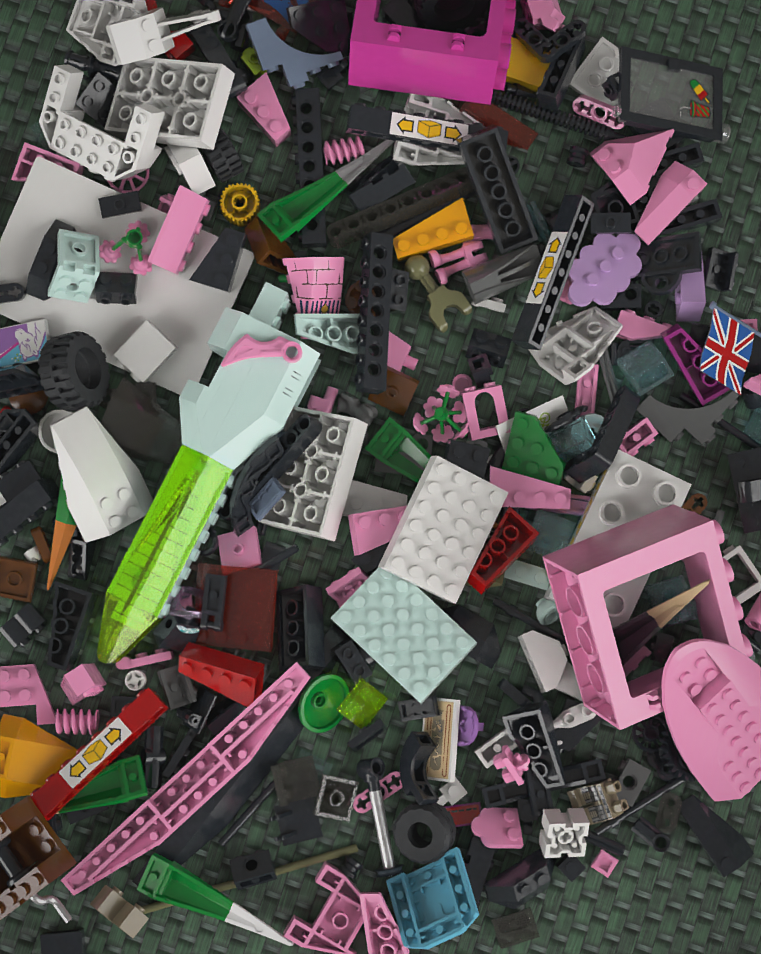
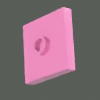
(241, 550)

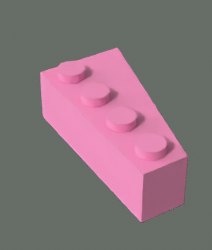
(529, 492)
(82, 682)

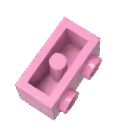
(638, 435)

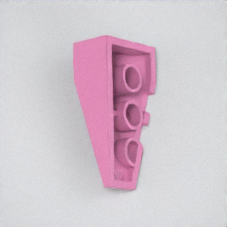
(671, 195)

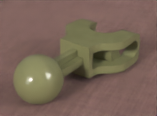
(438, 297)

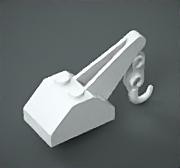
(149, 33)
(551, 671)

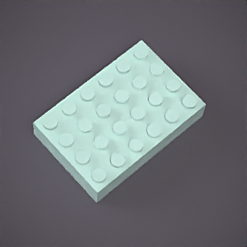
(404, 632)

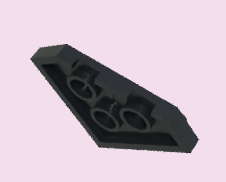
(322, 24)

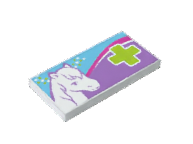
(23, 342)

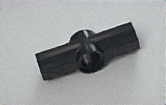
(153, 756)

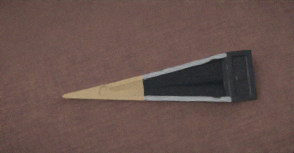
(639, 630)

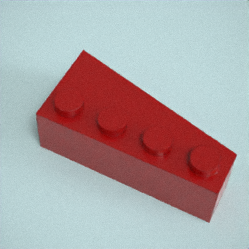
(506, 545)
(223, 672)

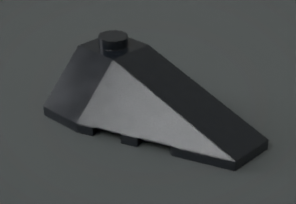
(719, 840)

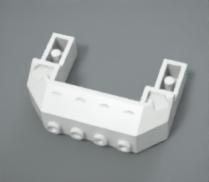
(89, 146)

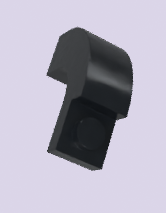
(413, 767)

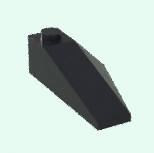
(535, 735)

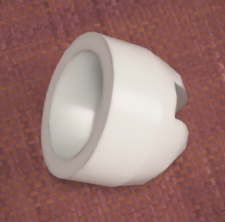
(33, 554)

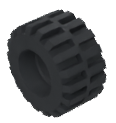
(224, 158)

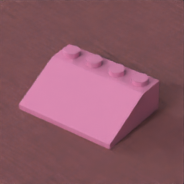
(179, 230)

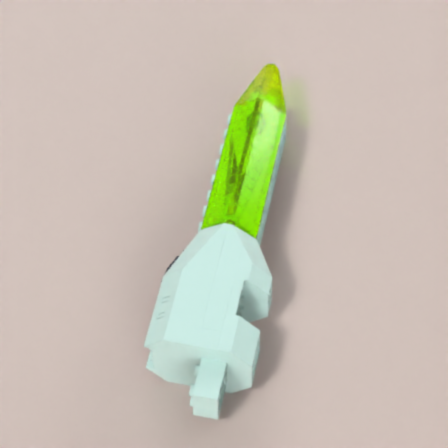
(219, 436)

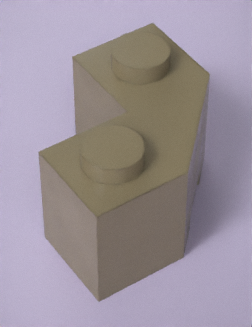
(119, 911)

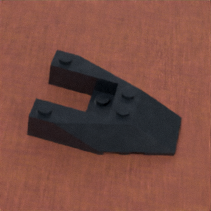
(610, 200)

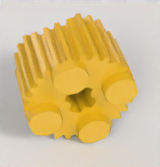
(240, 193)

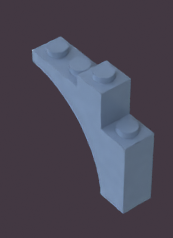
(273, 52)

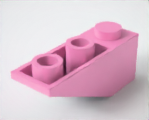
(639, 327)

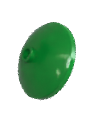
(320, 701)

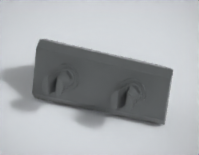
(502, 273)

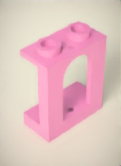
(469, 405)

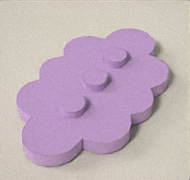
(604, 269)

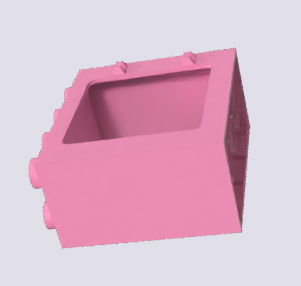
(614, 557)

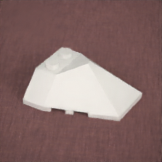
(89, 22)
(424, 155)
(576, 344)

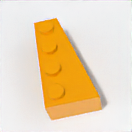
(436, 232)

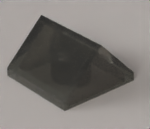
(335, 797)

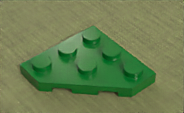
(532, 451)

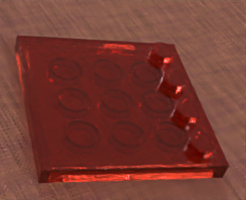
(247, 607)

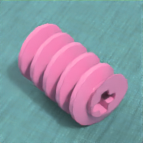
(343, 150)
(77, 722)

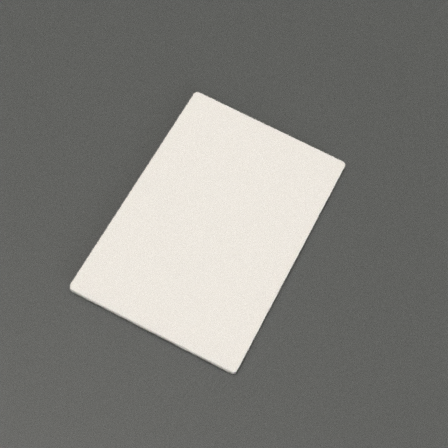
(173, 303)

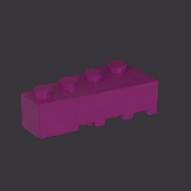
(688, 356)

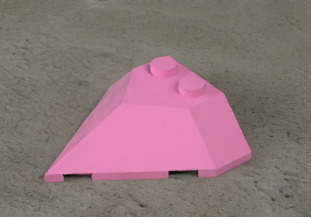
(632, 161)

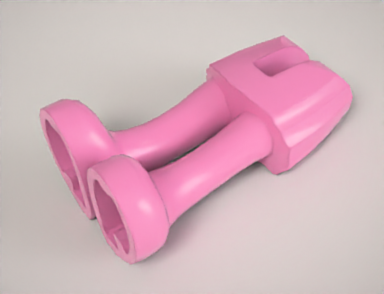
(465, 251)

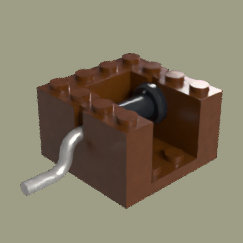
(23, 841)

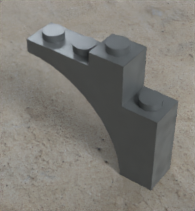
(697, 421)

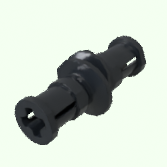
(92, 65)

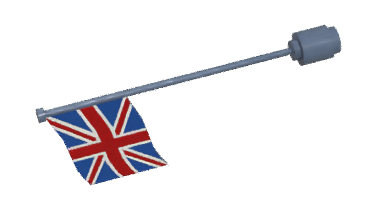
(727, 349)

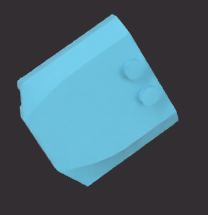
(433, 902)

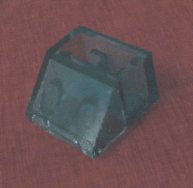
(645, 368)

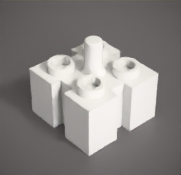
(564, 832)

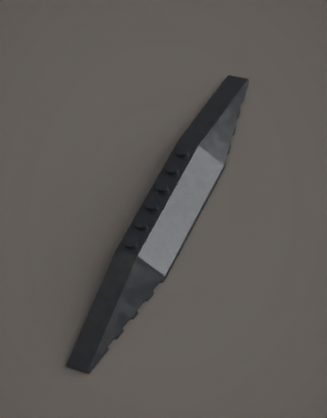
(225, 804)

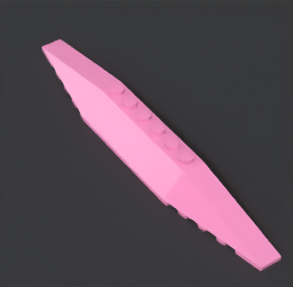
(191, 785)

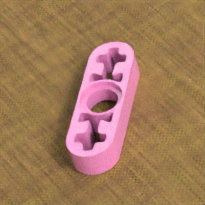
(588, 101)
(363, 796)

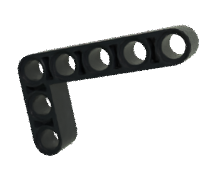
(608, 438)

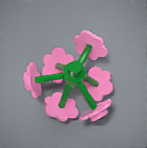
(436, 410)

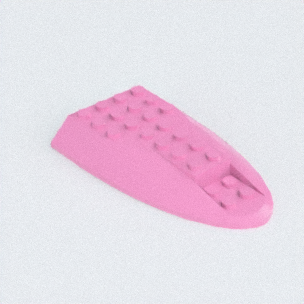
(715, 715)

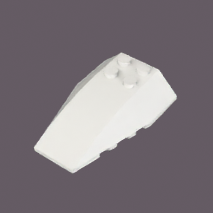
(98, 477)

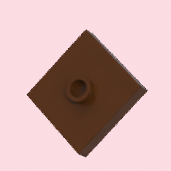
(398, 392)
(17, 578)

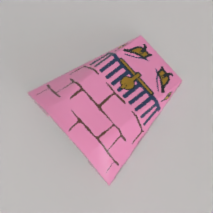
(316, 284)

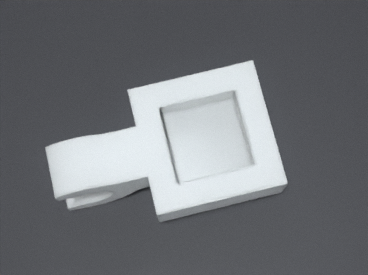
(494, 304)
(451, 792)

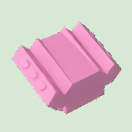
(543, 14)

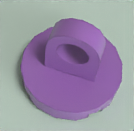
(468, 726)

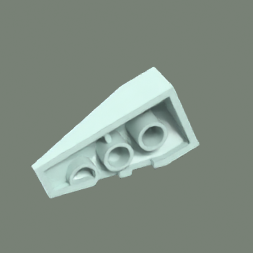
(330, 329)

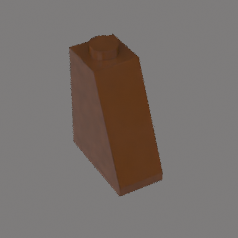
(267, 247)

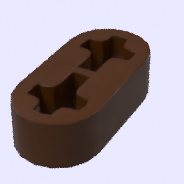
(690, 502)
(42, 543)

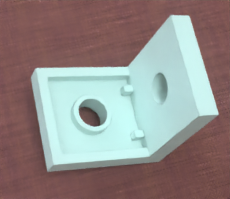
(75, 266)

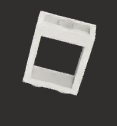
(755, 587)

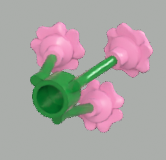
(135, 236)

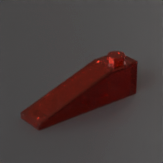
(518, 133)

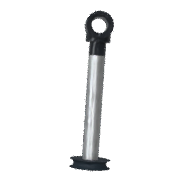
(372, 771)

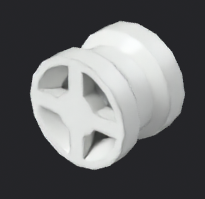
(135, 683)

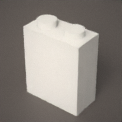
(145, 352)

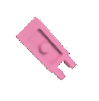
(143, 659)

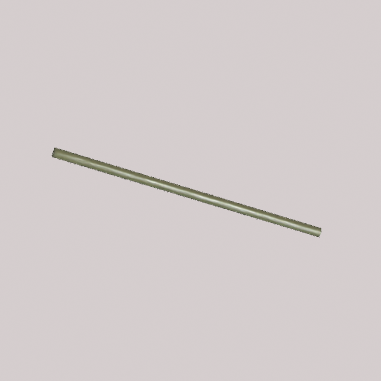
(279, 870)

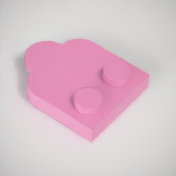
(498, 828)

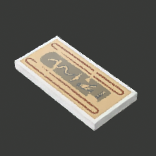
(444, 733)

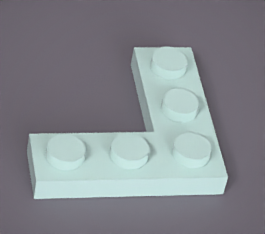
(528, 575)

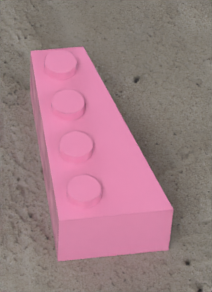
(373, 528)

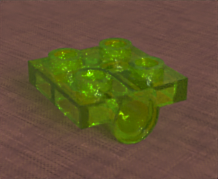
(362, 704)

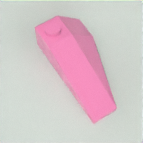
(379, 925)

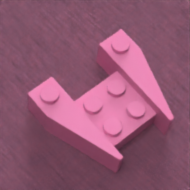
(337, 920)

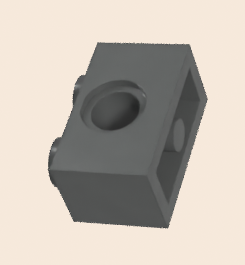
(639, 775)

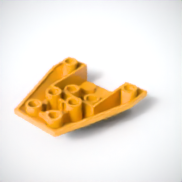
(28, 756)

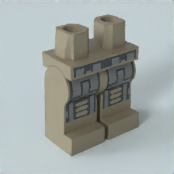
(604, 800)

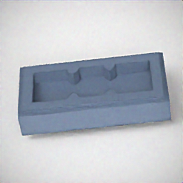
(266, 498)

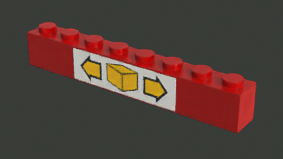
(98, 753)

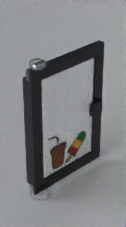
(671, 94)

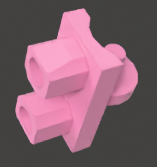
(515, 764)

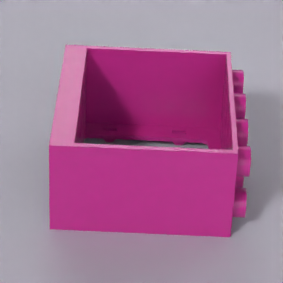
(427, 60)

